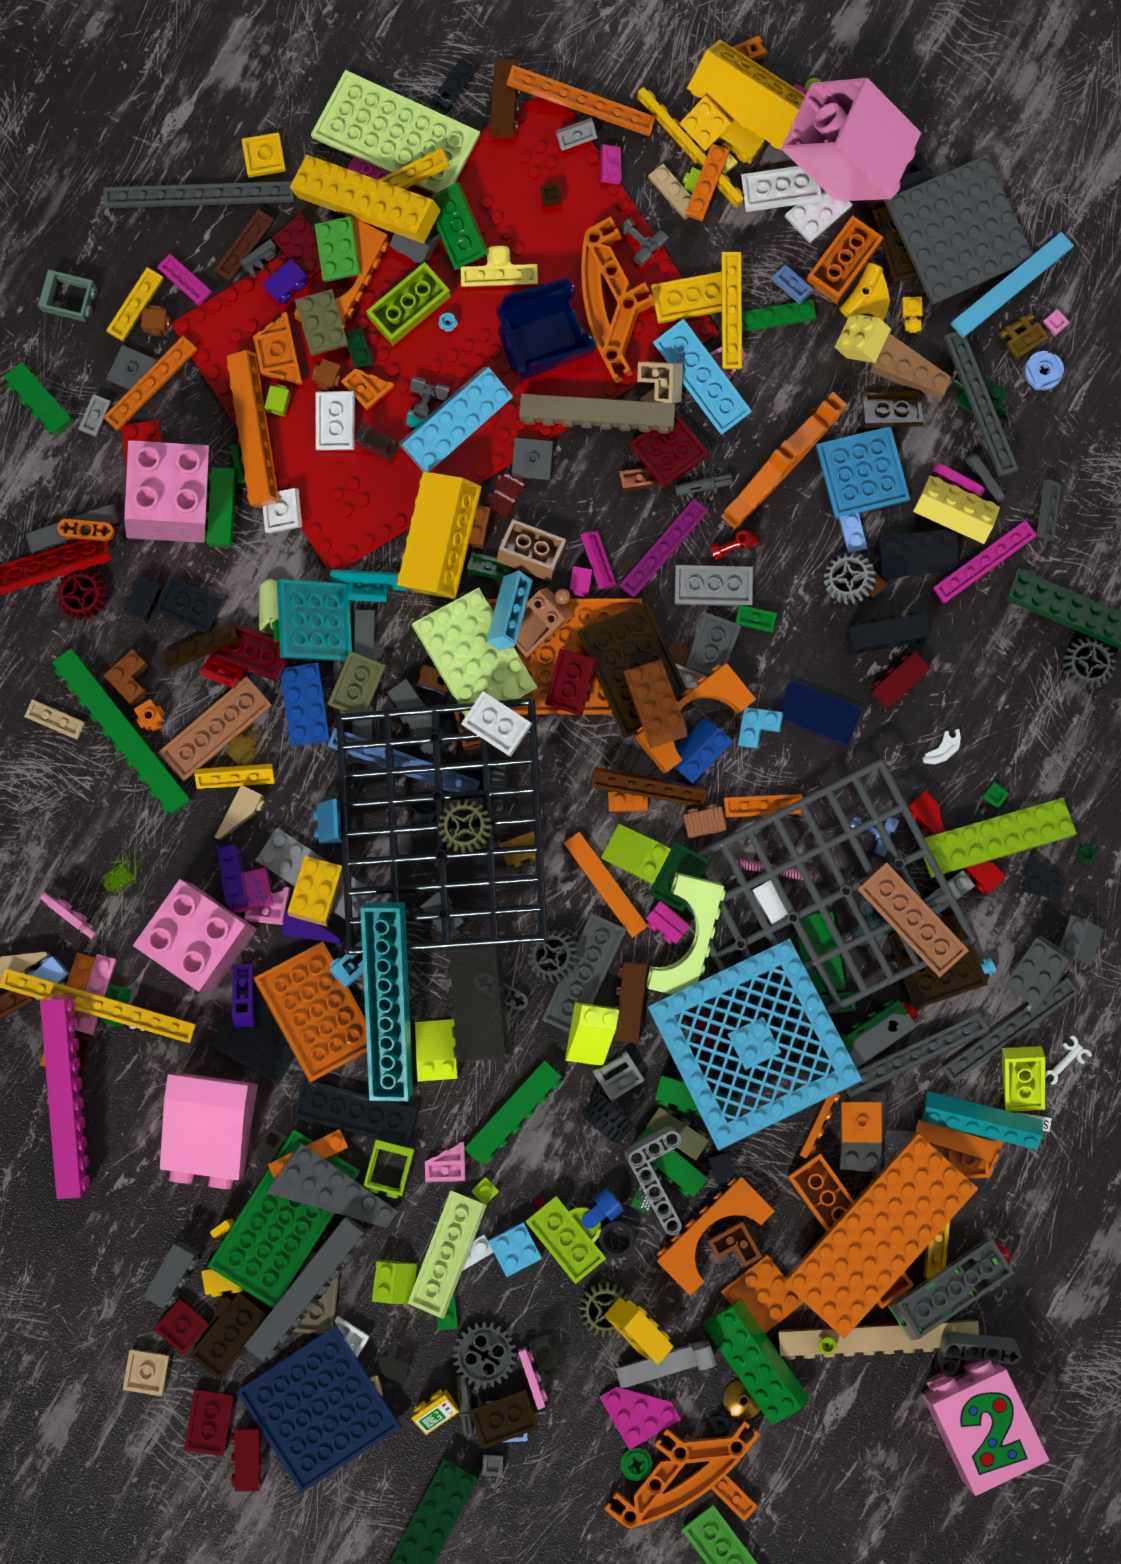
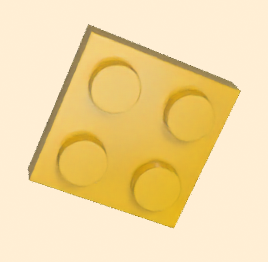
(706, 123)
(263, 155)

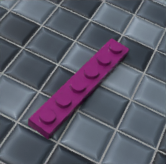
(663, 548)

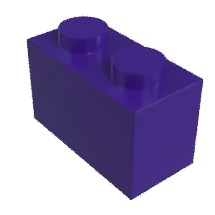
(285, 282)

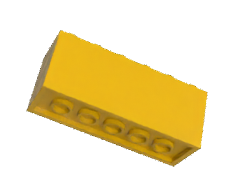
(747, 93)
(439, 535)

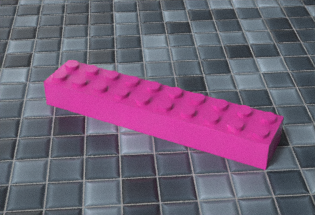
(64, 1095)

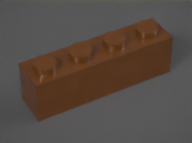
(504, 102)
(630, 1001)

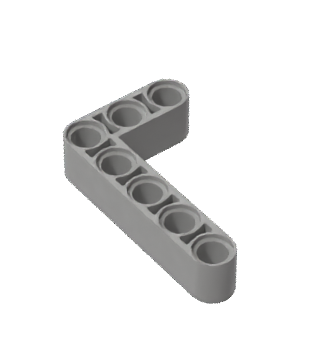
(651, 1179)
(678, 1359)

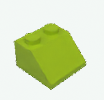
(393, 1281)

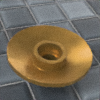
(732, 1403)

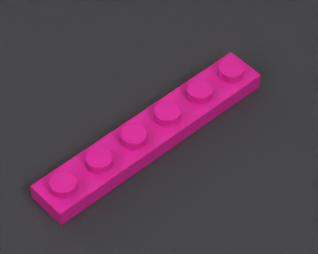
(984, 562)

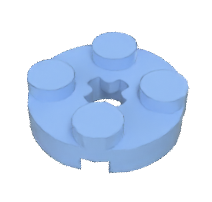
(1047, 360)

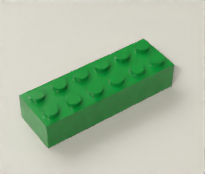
(756, 1362)

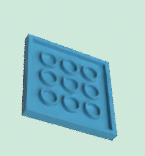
(862, 472)

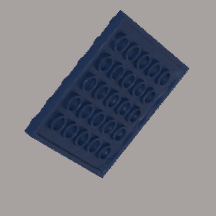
(318, 1409)

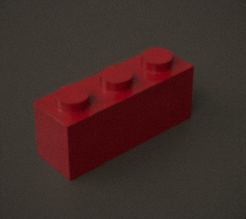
(899, 680)
(246, 1459)

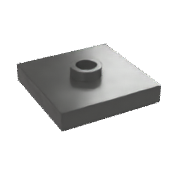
(129, 367)
(531, 458)

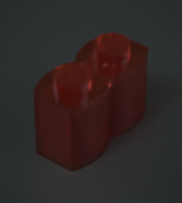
(505, 495)

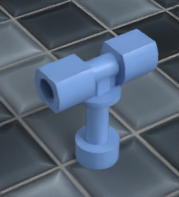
(890, 825)

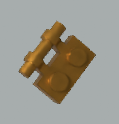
(1025, 341)

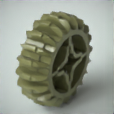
(451, 815)
(592, 1297)

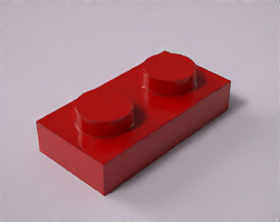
(222, 672)

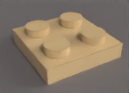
(146, 1372)

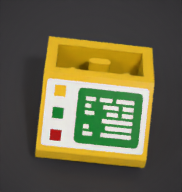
(435, 1412)

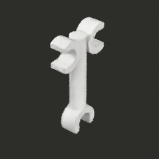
(1076, 1051)

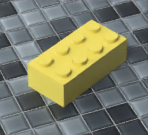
(957, 509)

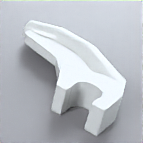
(945, 750)

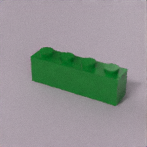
(39, 399)
(221, 507)
(676, 1168)

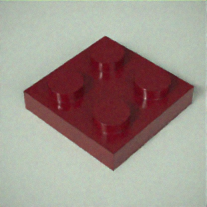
(181, 1326)

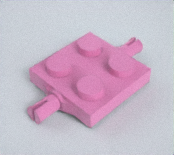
(75, 918)

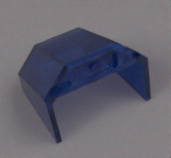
(542, 328)

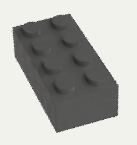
(862, 1155)

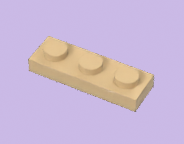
(671, 189)

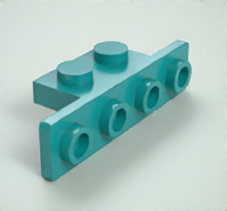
(366, 584)

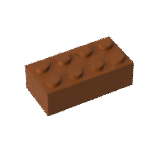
(655, 704)

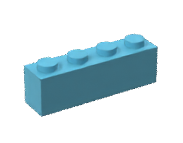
(509, 610)

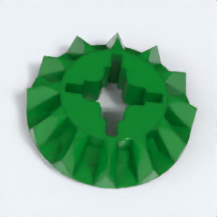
(631, 1472)

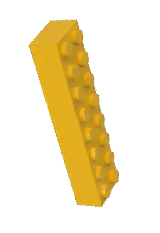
(365, 198)

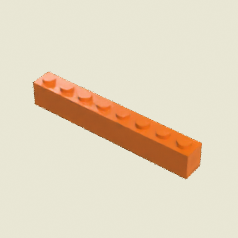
(252, 429)

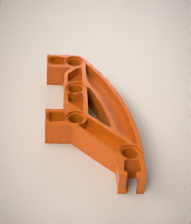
(596, 263)
(784, 460)
(656, 1503)

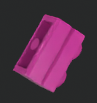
(667, 922)

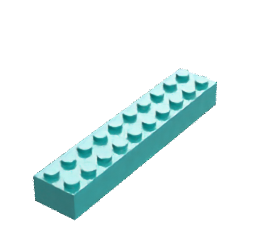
(387, 1001)

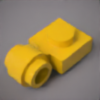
(912, 309)

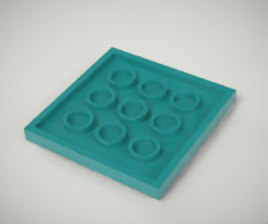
(314, 620)

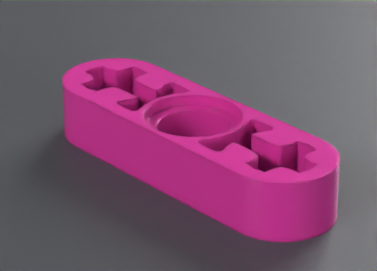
(954, 478)

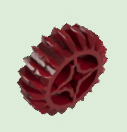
(72, 596)

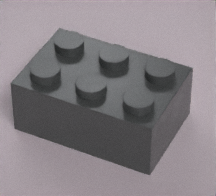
(1039, 972)
(172, 1275)

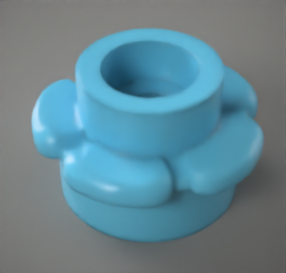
(447, 317)
(988, 966)

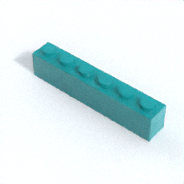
(982, 1120)

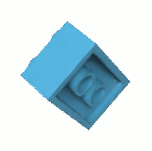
(328, 822)

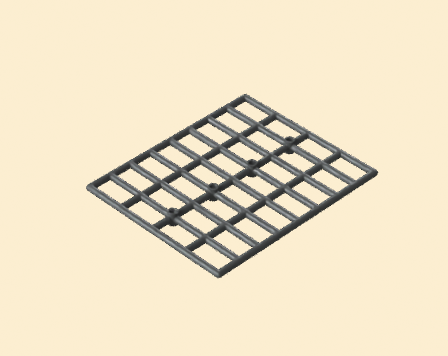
(845, 891)

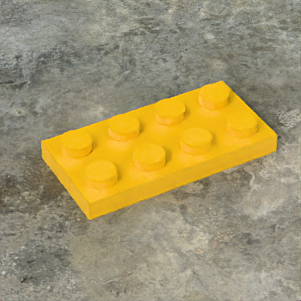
(687, 297)

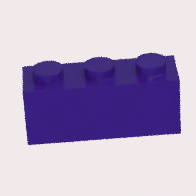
(232, 877)

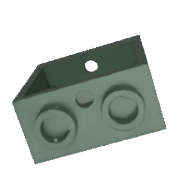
(49, 289)

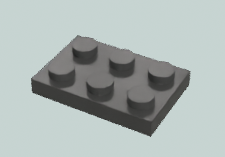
(712, 644)

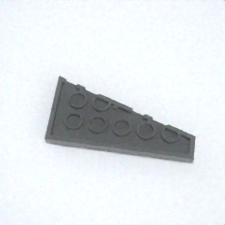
(320, 1184)

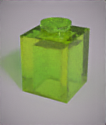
(118, 879)

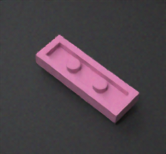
(533, 1377)

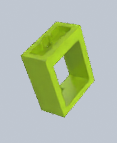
(391, 1191)

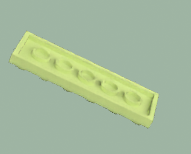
(447, 1254)

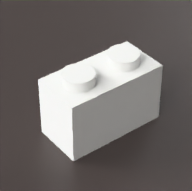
(769, 902)

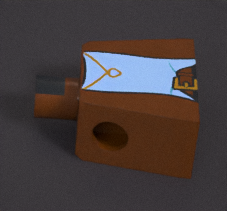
(427, 680)

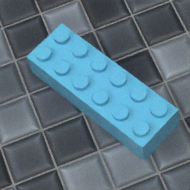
(455, 419)

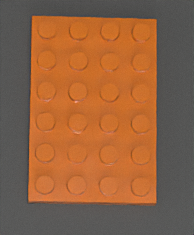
(314, 1011)

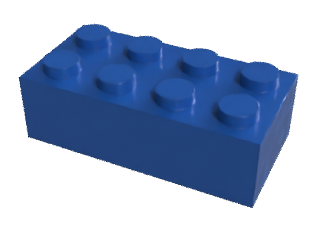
(305, 705)

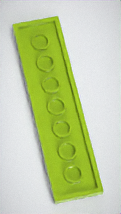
(1000, 836)

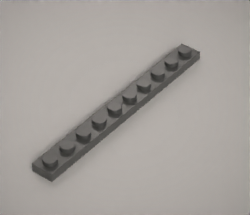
(198, 194)

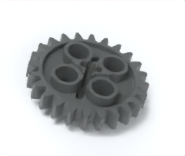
(492, 1339)

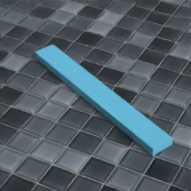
(1012, 285)

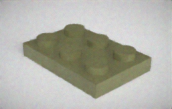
(321, 322)
(356, 684)

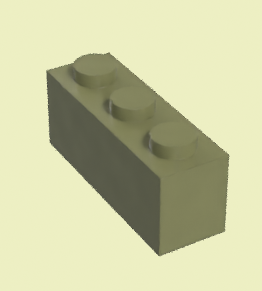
(691, 1141)

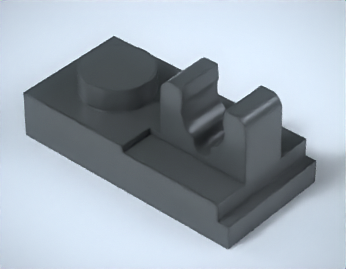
(262, 254)

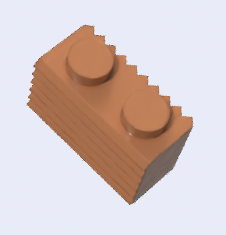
(704, 822)

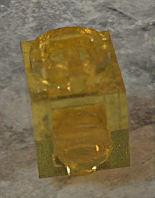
(242, 750)

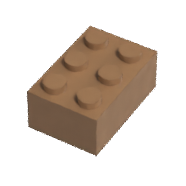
(531, 550)

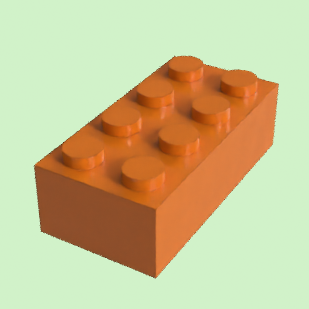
(844, 259)

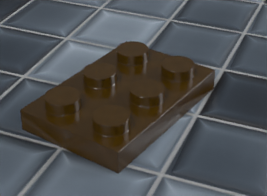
(892, 409)
(504, 1419)

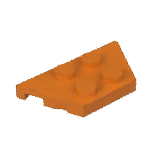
(277, 351)
(971, 1166)

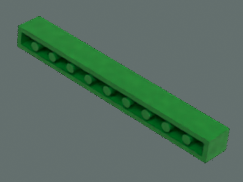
(122, 732)

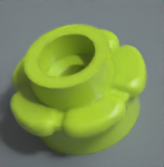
(827, 1339)

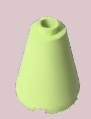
(268, 606)

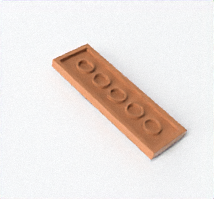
(215, 729)
(913, 919)

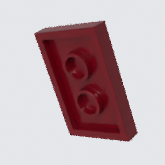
(300, 244)
(571, 681)
(209, 1422)

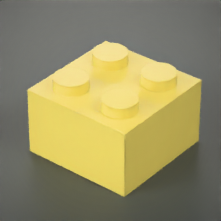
(862, 338)

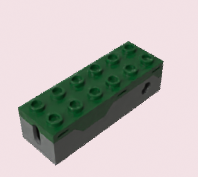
(871, 1035)

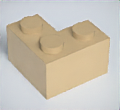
(666, 377)

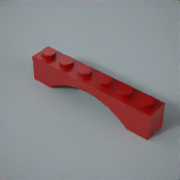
(927, 813)

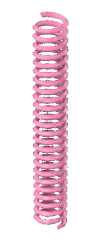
(748, 864)

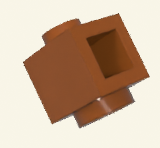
(155, 320)
(327, 375)

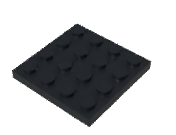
(257, 1047)

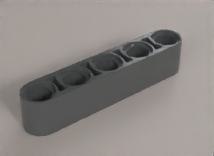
(49, 537)

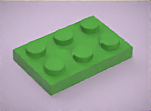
(337, 249)

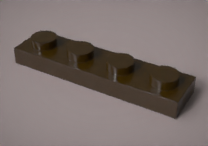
(201, 646)

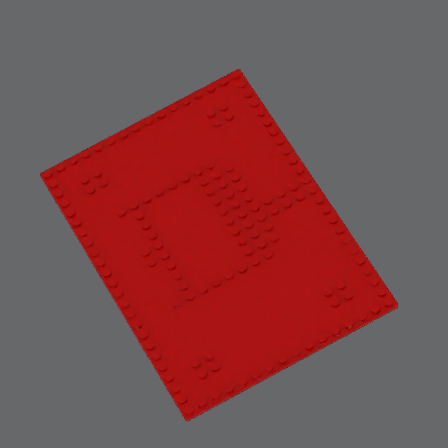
(363, 501)

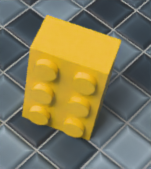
(315, 891)
(639, 1330)

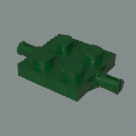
(995, 392)

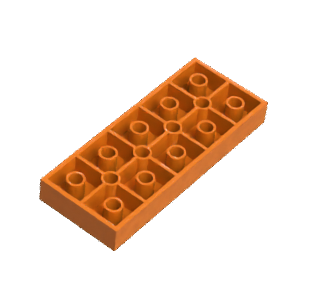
(880, 1235)

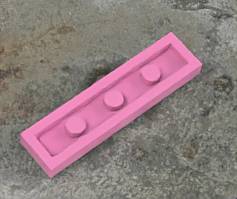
(97, 984)

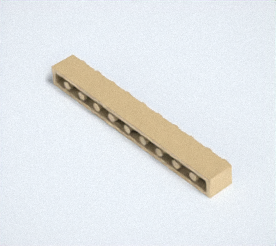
(867, 1339)

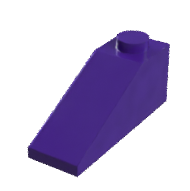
(303, 929)
(243, 996)

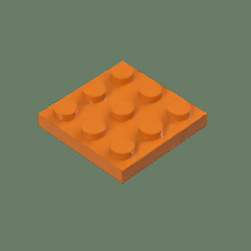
(763, 1293)

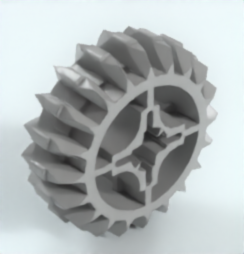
(841, 579)

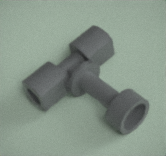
(647, 244)
(428, 393)

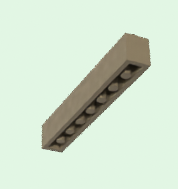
(597, 412)

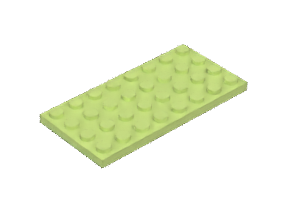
(392, 130)

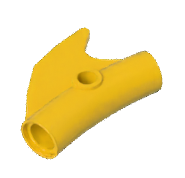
(877, 297)

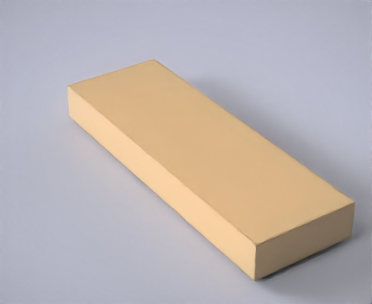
(55, 719)

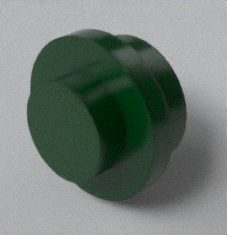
(1085, 853)

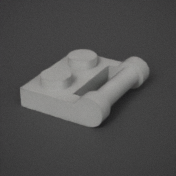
(622, 1081)

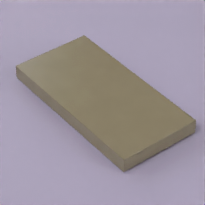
(323, 1313)

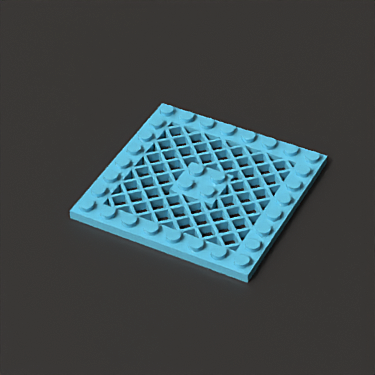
(754, 1044)

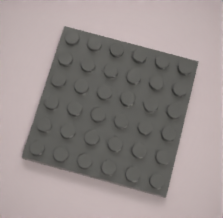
(959, 229)

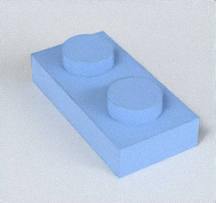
(853, 533)

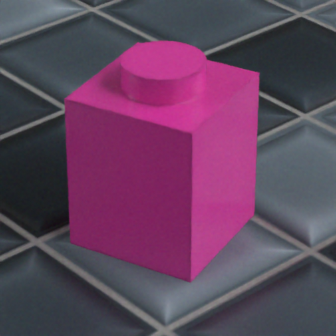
(580, 581)

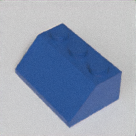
(700, 749)

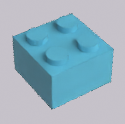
(515, 1249)

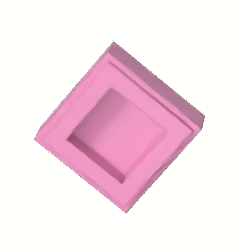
(1056, 322)

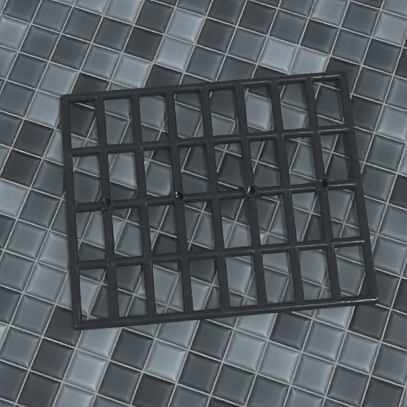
(441, 854)

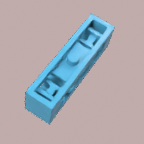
(342, 973)

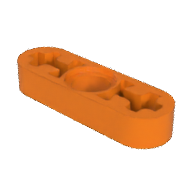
(71, 533)

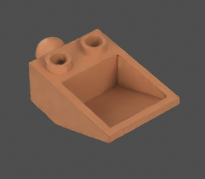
(538, 619)

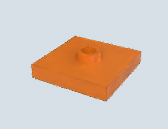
(861, 1122)

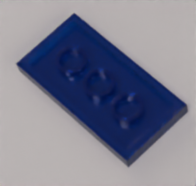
(819, 713)

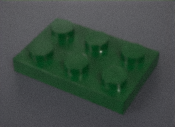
(681, 861)

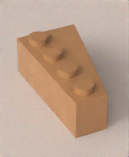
(908, 368)

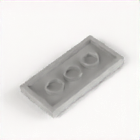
(713, 585)

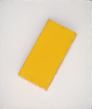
(222, 1228)

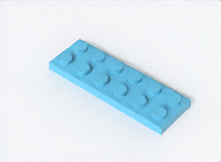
(703, 377)

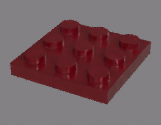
(669, 454)

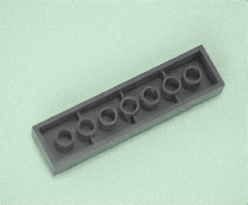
(306, 1288)

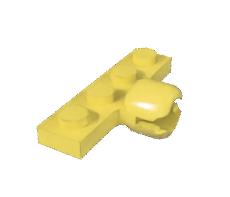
(499, 271)

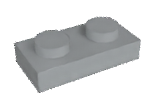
(576, 134)
(94, 414)

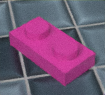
(611, 164)

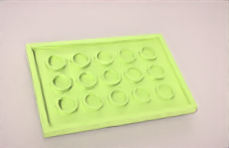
(469, 664)

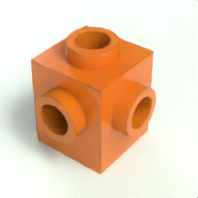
(144, 712)

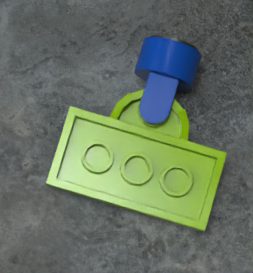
(573, 1232)

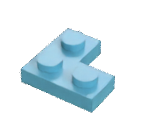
(756, 720)

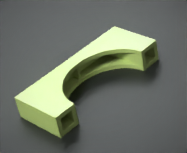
(704, 900)

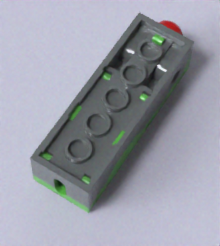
(952, 1289)

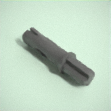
(703, 484)
(464, 1404)

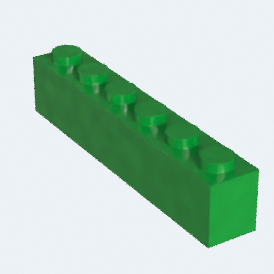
(513, 1112)

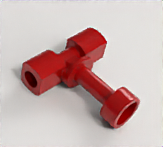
(743, 539)

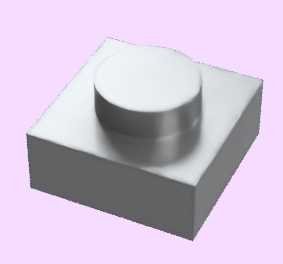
(492, 1465)

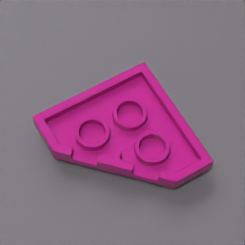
(638, 1414)

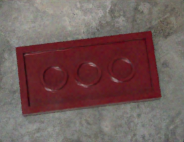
(254, 654)

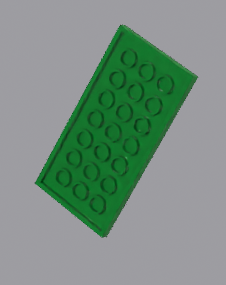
(273, 1236)

